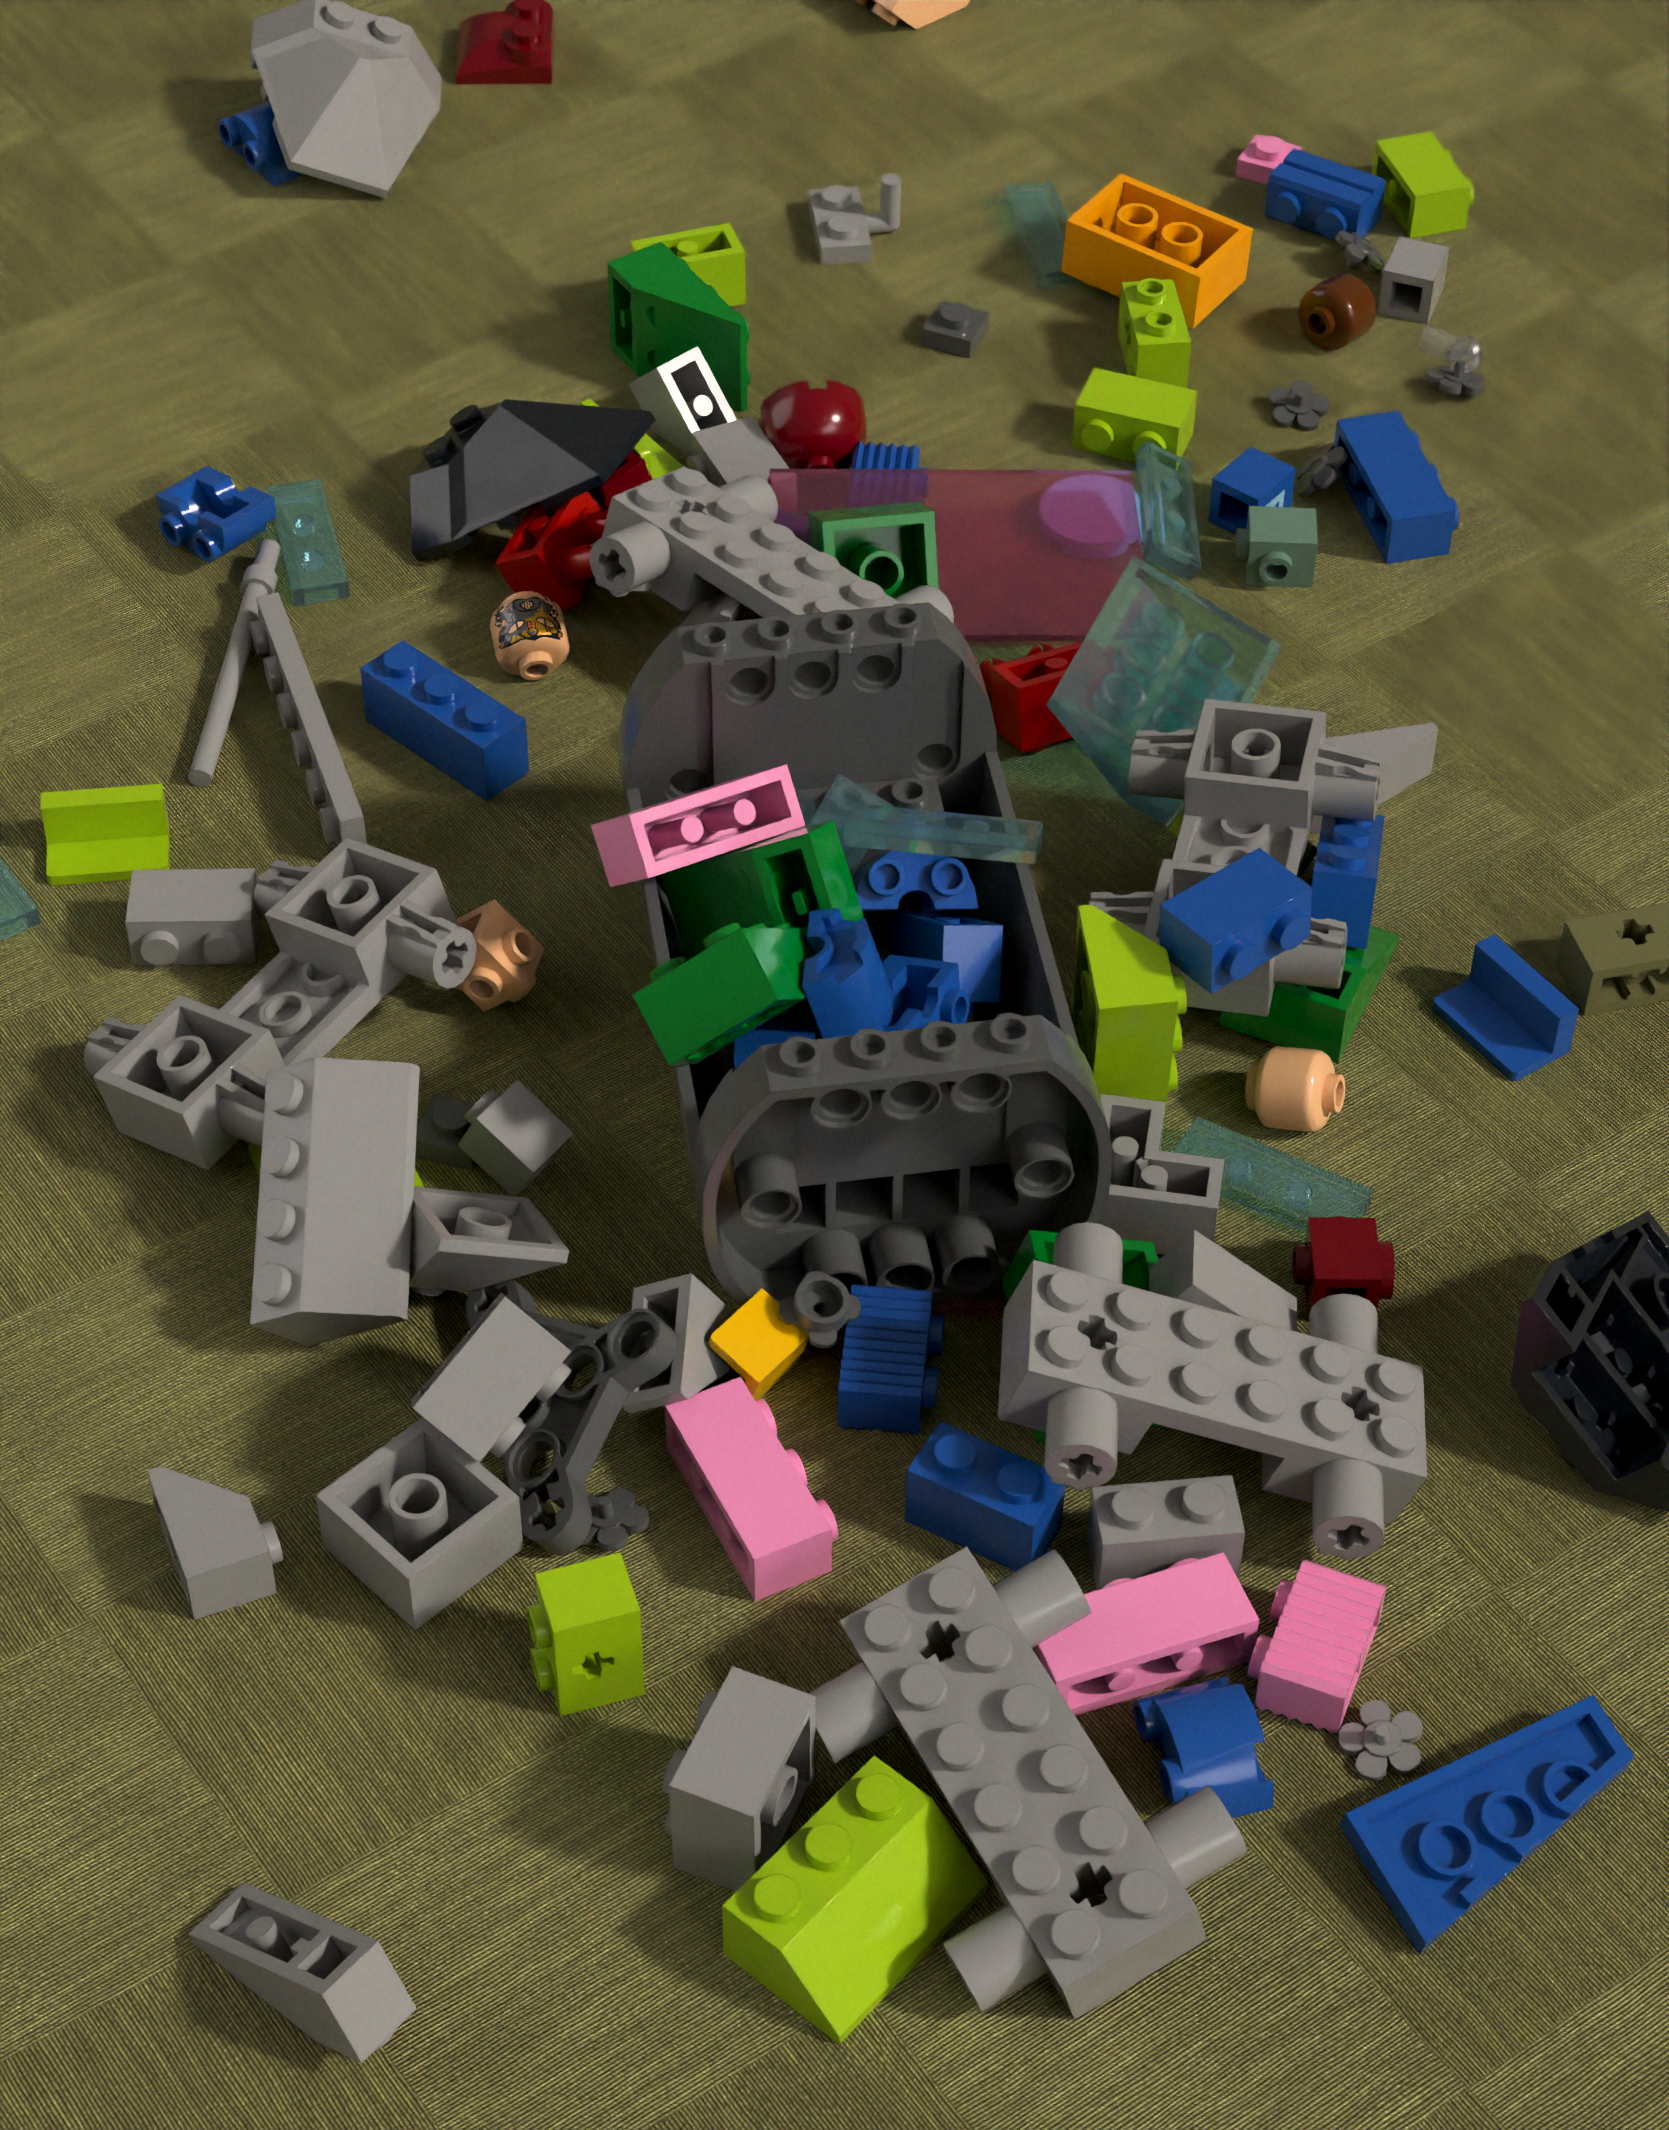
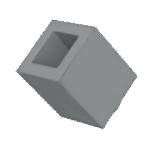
(1413, 280)
(513, 1136)

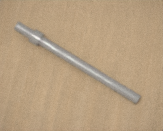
(257, 581)

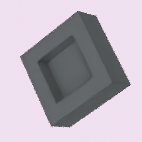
(955, 329)
(442, 1130)

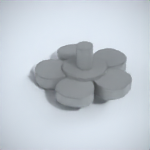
(1382, 1741)

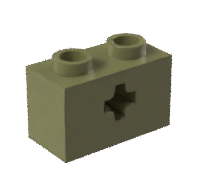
(1617, 958)

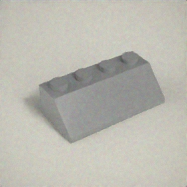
(335, 1198)

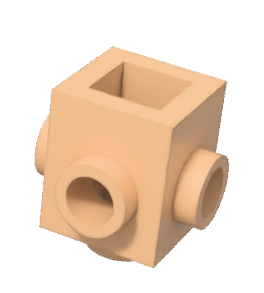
(504, 957)

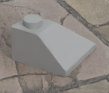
(477, 1240)

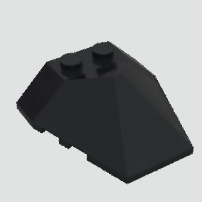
(512, 458)
(1598, 1359)

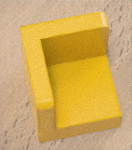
(759, 1343)

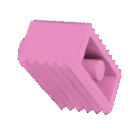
(1318, 1645)

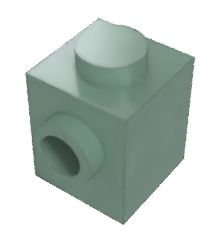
(1278, 546)

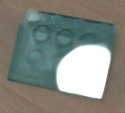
(1151, 668)

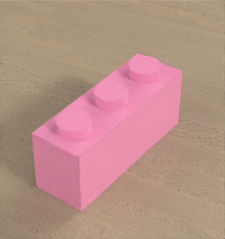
(698, 826)
(750, 1488)
(1152, 1634)

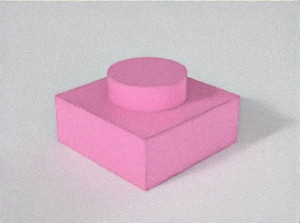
(1262, 157)

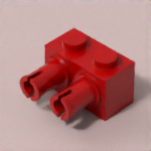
(553, 550)
(1021, 694)

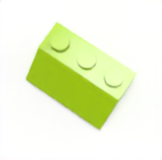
(1126, 1008)
(852, 1900)

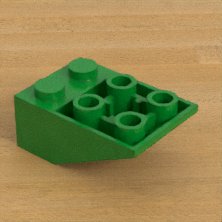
(666, 310)
(762, 883)
(724, 989)
(1318, 1015)

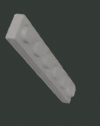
(301, 709)

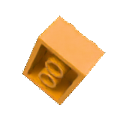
(1147, 233)

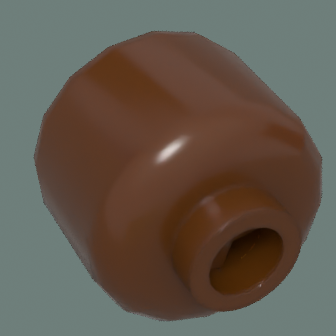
(1337, 311)

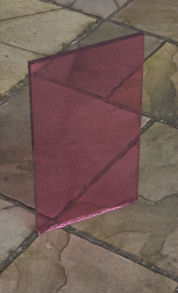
(1014, 547)

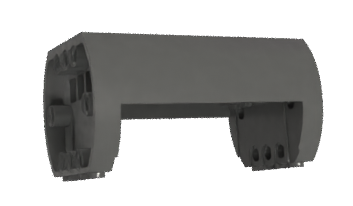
(875, 1148)

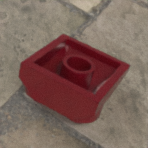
(508, 45)

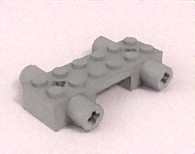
(708, 540)
(1247, 784)
(344, 943)
(1111, 1359)
(1025, 1783)

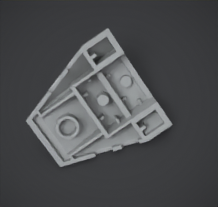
(344, 91)

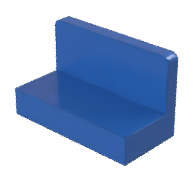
(1509, 1011)

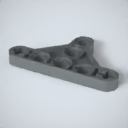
(570, 1420)

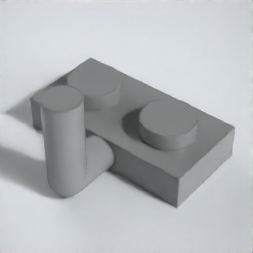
(843, 227)

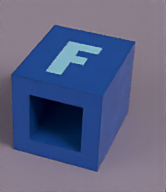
(1249, 481)

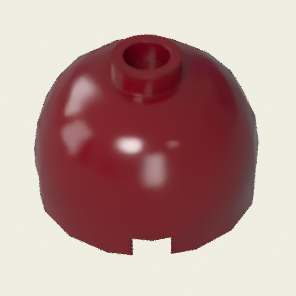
(814, 425)

